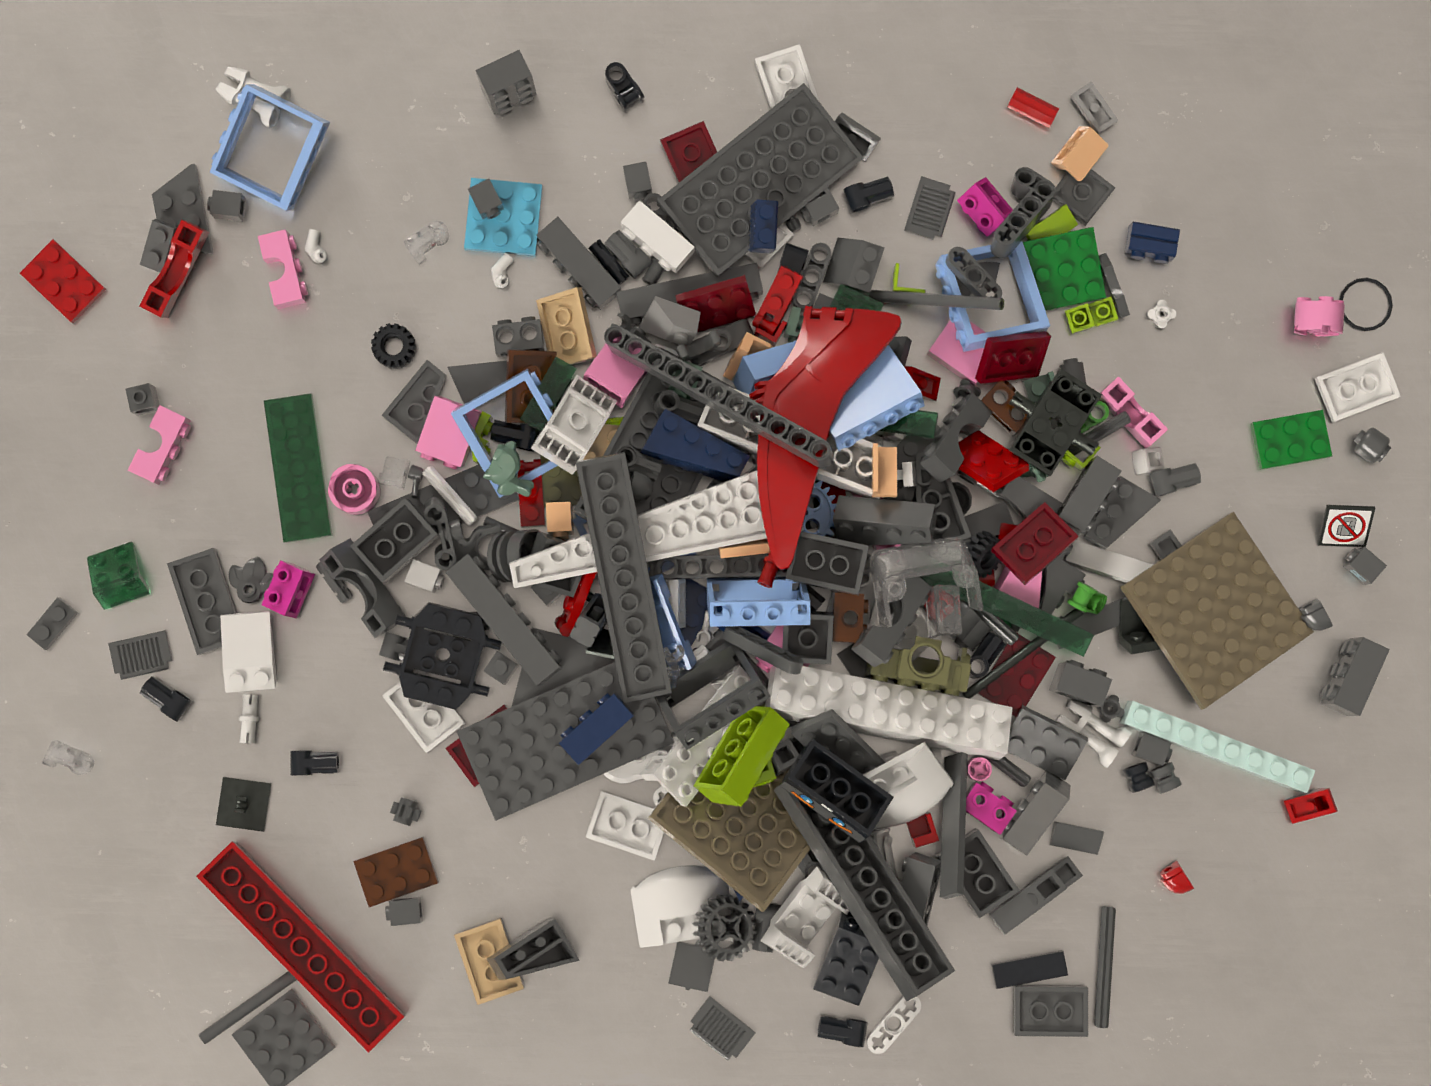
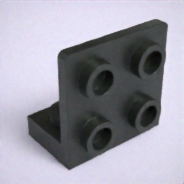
(1133, 632)

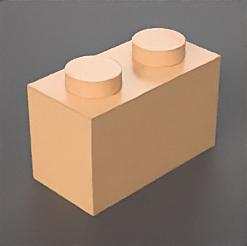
(560, 519)

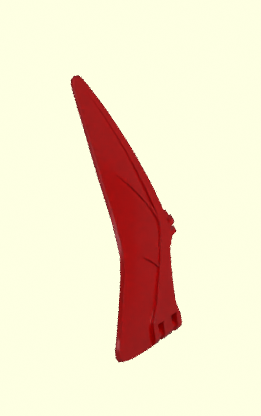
(809, 393)

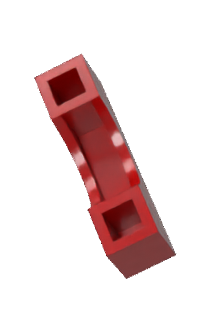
(183, 253)

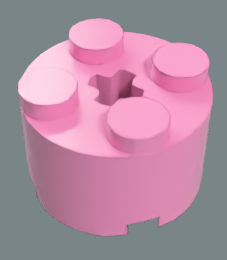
(1319, 317)
(341, 483)

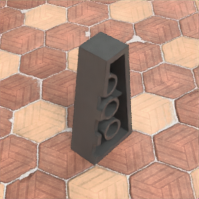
(883, 521)

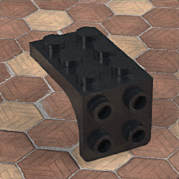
(847, 963)

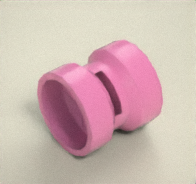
(981, 767)

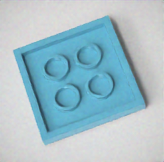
(514, 228)

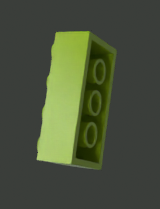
(741, 756)

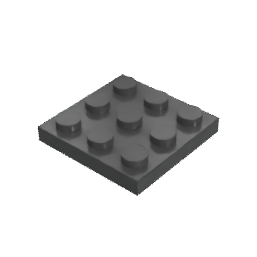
(283, 1040)

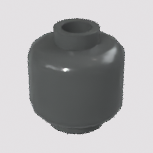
(1372, 445)

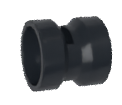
(1140, 780)

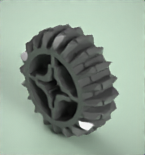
(739, 916)

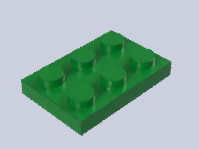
(1291, 439)

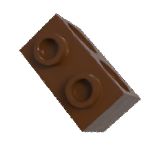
(1002, 412)

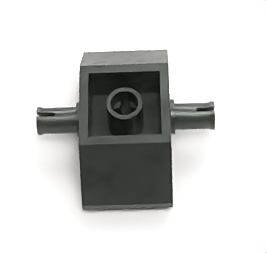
(1070, 405)

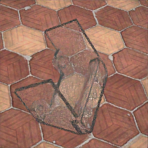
(897, 563)

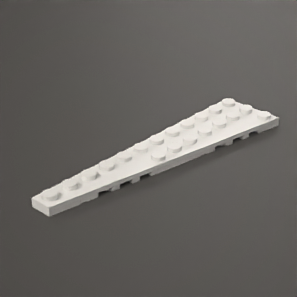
(692, 524)

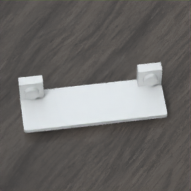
(682, 767)

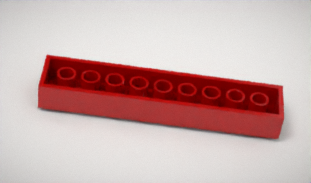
(300, 946)

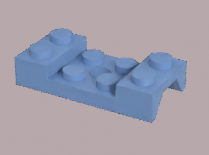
(668, 625)

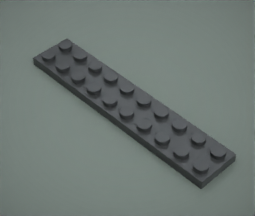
(623, 577)

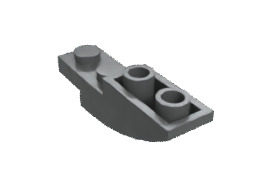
(1036, 895)

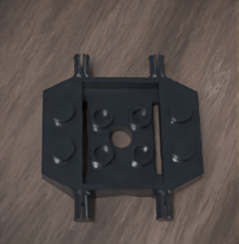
(460, 665)

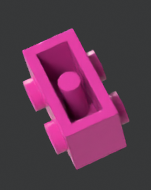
(985, 206)
(288, 589)
(986, 809)

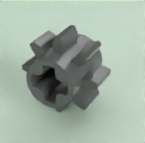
(405, 811)

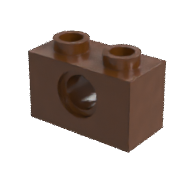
(841, 604)

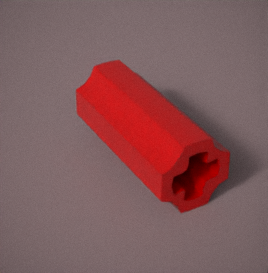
(1033, 107)

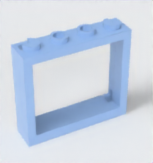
(305, 160)
(1027, 287)
(472, 438)
(751, 604)

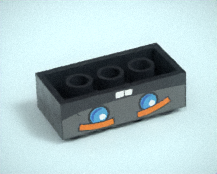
(836, 791)

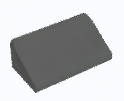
(861, 137)
(1076, 838)

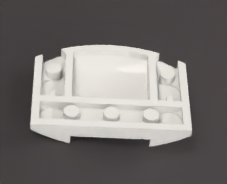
(915, 783)
(670, 899)

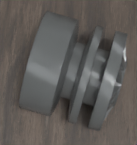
(507, 548)

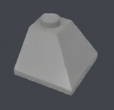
(671, 321)

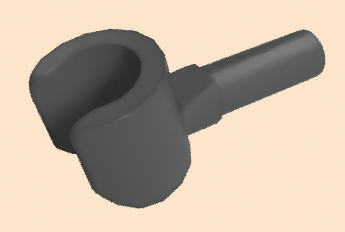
(416, 474)

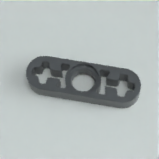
(956, 268)

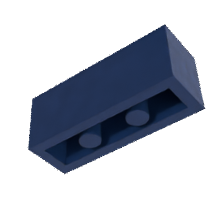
(595, 727)

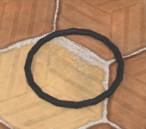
(1389, 299)

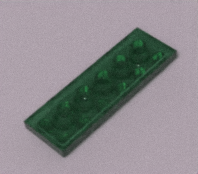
(297, 468)

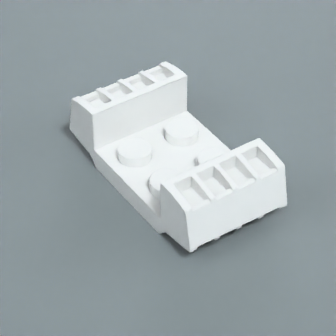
(574, 424)
(803, 917)

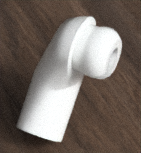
(312, 248)
(499, 272)

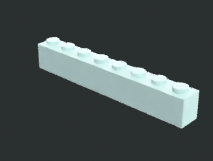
(1217, 747)

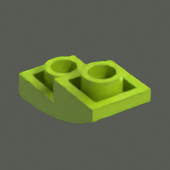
(1056, 223)
(1091, 315)
(483, 428)

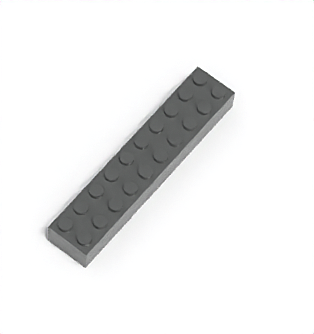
(874, 900)

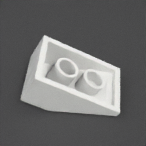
(248, 652)

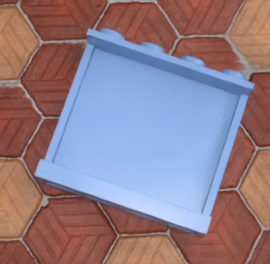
(876, 400)

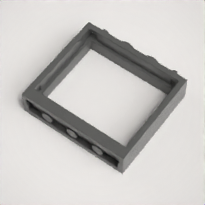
(721, 712)

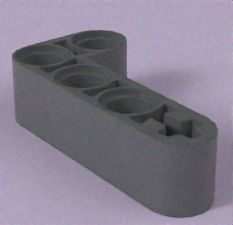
(1032, 199)

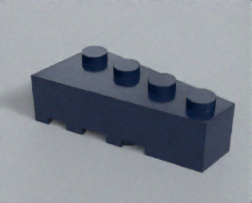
(693, 449)

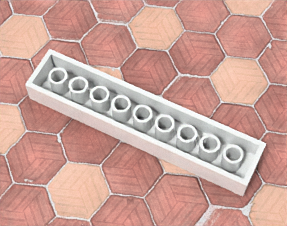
(893, 711)

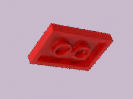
(62, 281)
(990, 461)

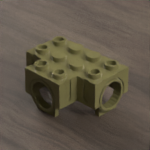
(926, 673)

